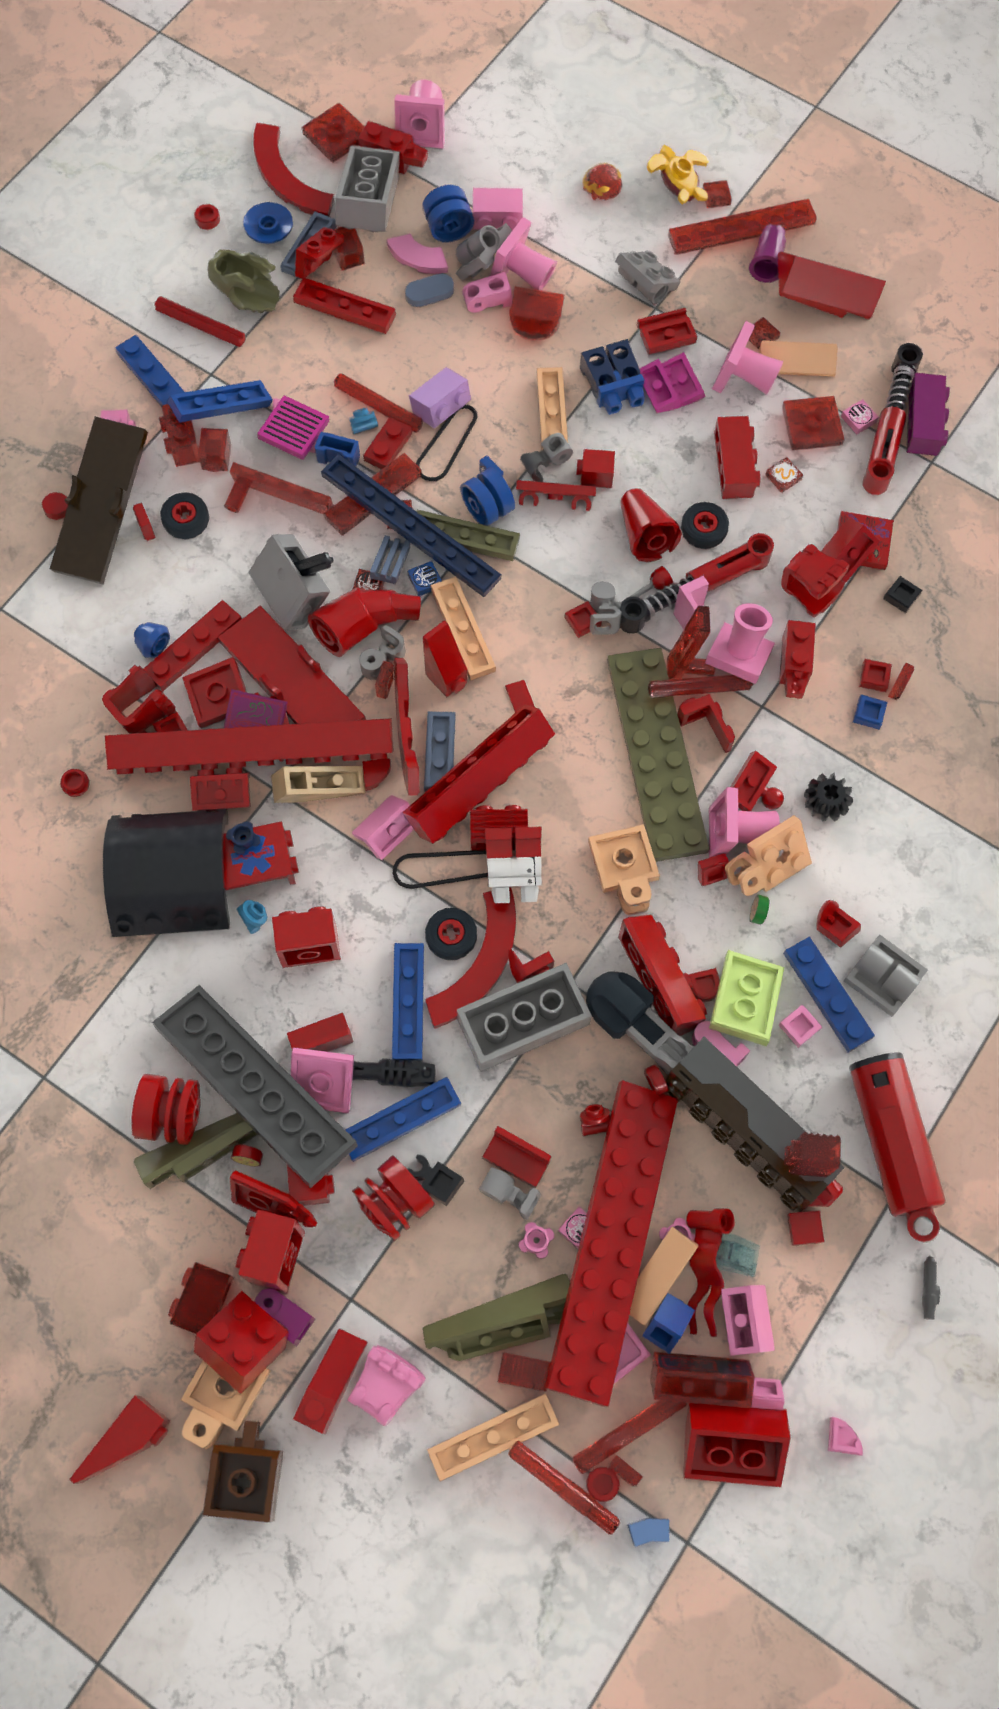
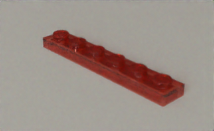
(740, 226)

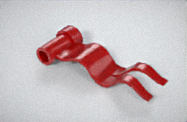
(708, 1236)

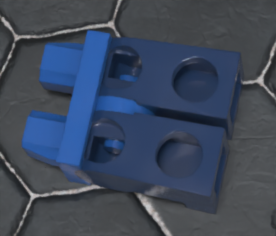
(613, 376)

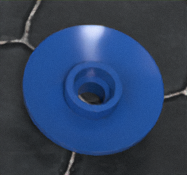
(268, 222)

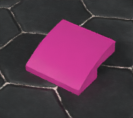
(671, 383)

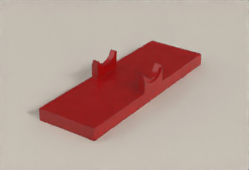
(286, 670)

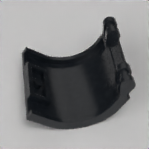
(165, 873)

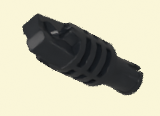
(396, 1072)

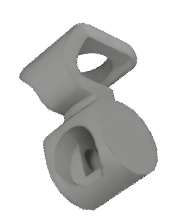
(603, 603)
(372, 659)
(501, 1187)

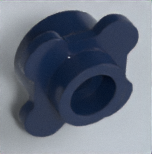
(240, 830)

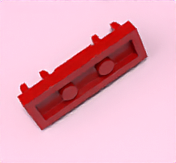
(555, 492)

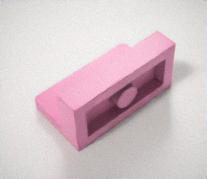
(688, 598)
(385, 827)

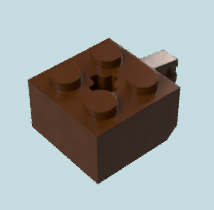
(229, 1463)

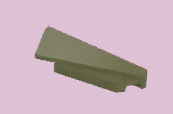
(204, 1149)
(501, 1322)

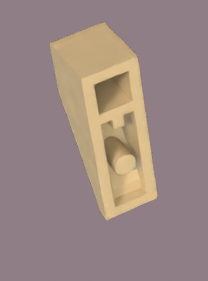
(316, 783)

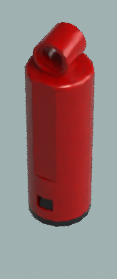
(898, 1140)

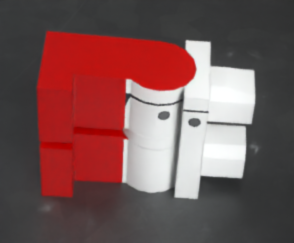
(517, 870)

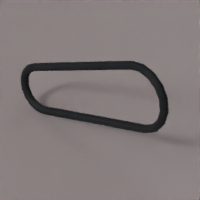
(458, 448)
(437, 854)

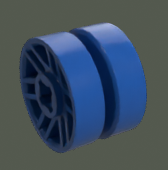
(448, 213)
(487, 496)

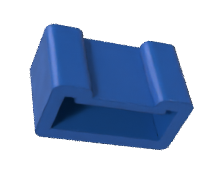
(331, 445)

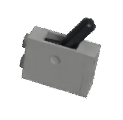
(290, 580)

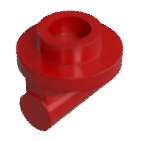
(594, 1120)

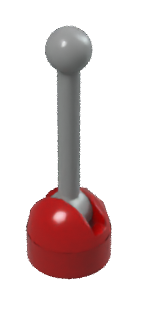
(658, 580)

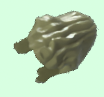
(244, 280)

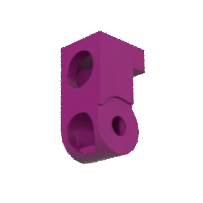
(286, 1313)

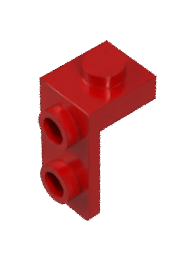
(696, 709)

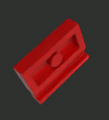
(666, 331)

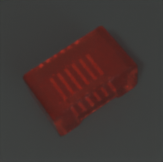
(523, 1372)

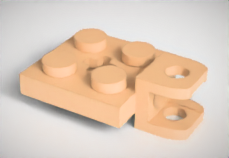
(763, 864)
(628, 879)
(215, 1409)

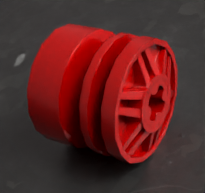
(159, 1108)
(393, 1198)

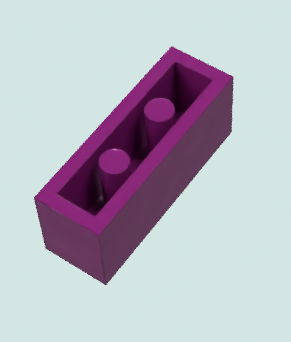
(927, 414)

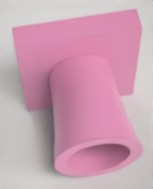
(422, 114)
(522, 260)
(748, 364)
(741, 646)
(732, 826)

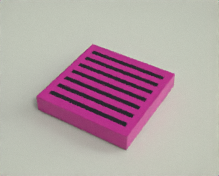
(293, 427)

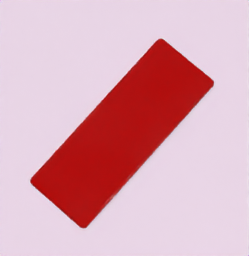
(519, 695)

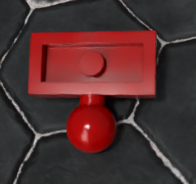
(752, 784)

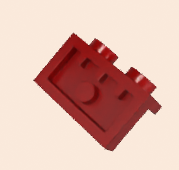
(316, 251)
(220, 790)

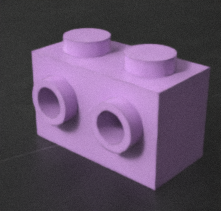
(440, 397)

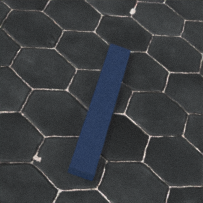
(411, 525)

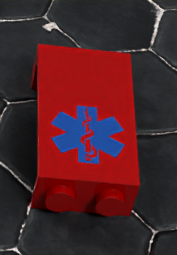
(261, 863)

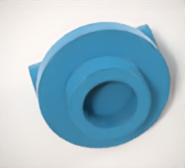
(363, 420)
(253, 915)

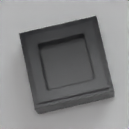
(902, 594)

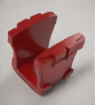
(814, 579)
(130, 690)

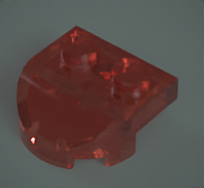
(535, 313)

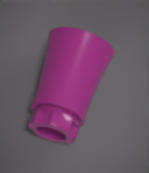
(765, 260)

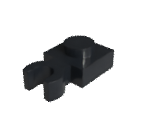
(438, 1181)

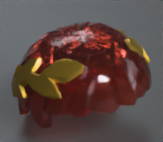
(603, 181)

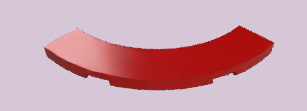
(280, 179)
(408, 757)
(486, 968)

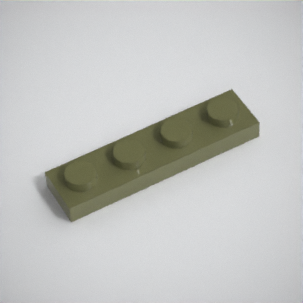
(477, 537)

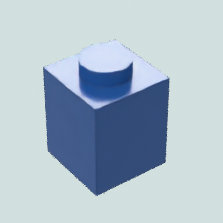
(668, 1323)

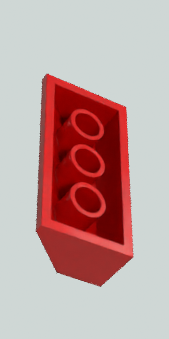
(661, 974)

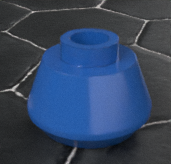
(151, 639)

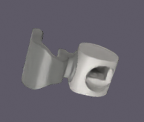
(554, 450)

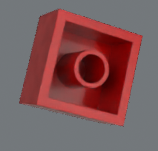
(306, 937)
(240, 1342)

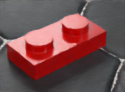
(387, 443)

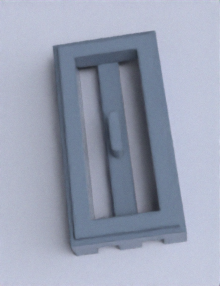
(394, 545)

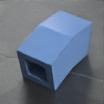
(649, 1530)

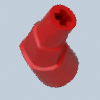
(358, 614)

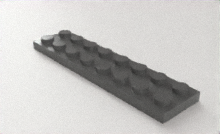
(255, 1086)

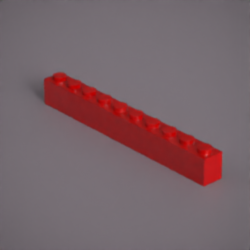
(249, 744)

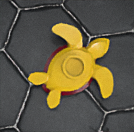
(679, 173)

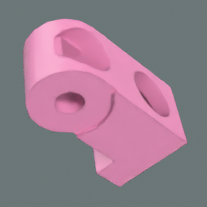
(488, 293)
(735, 1055)

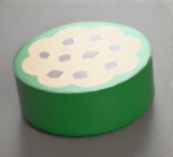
(759, 909)

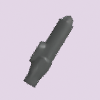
(931, 1291)

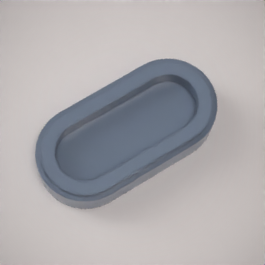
(429, 290)

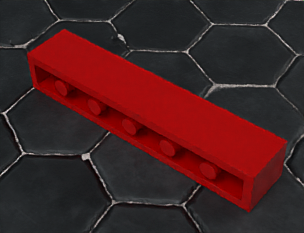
(479, 774)

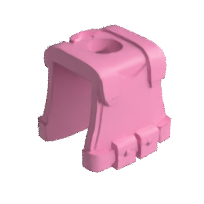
(385, 1384)

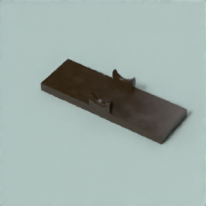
(98, 500)

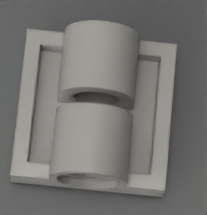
(478, 250)
(647, 274)
(886, 975)

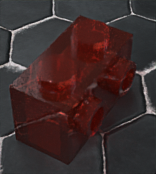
(181, 438)

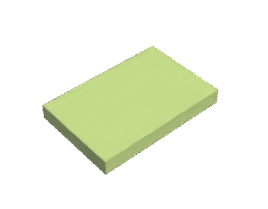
(747, 998)

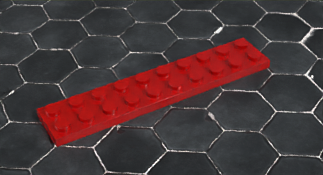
(612, 1245)

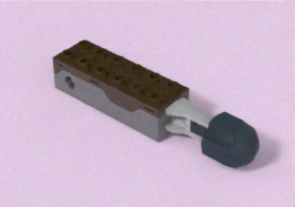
(712, 1090)

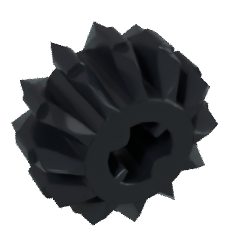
(832, 807)

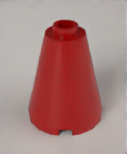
(648, 526)

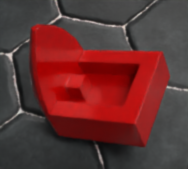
(836, 923)
(530, 969)

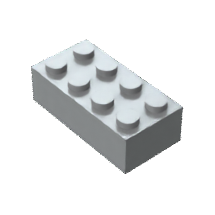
(367, 189)
(523, 1017)

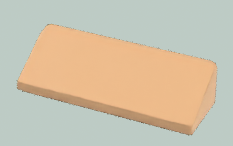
(802, 357)
(661, 1274)

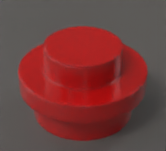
(74, 782)

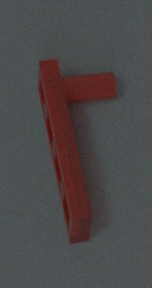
(248, 478)
(682, 656)

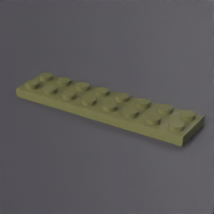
(657, 756)

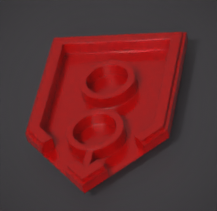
(257, 1195)

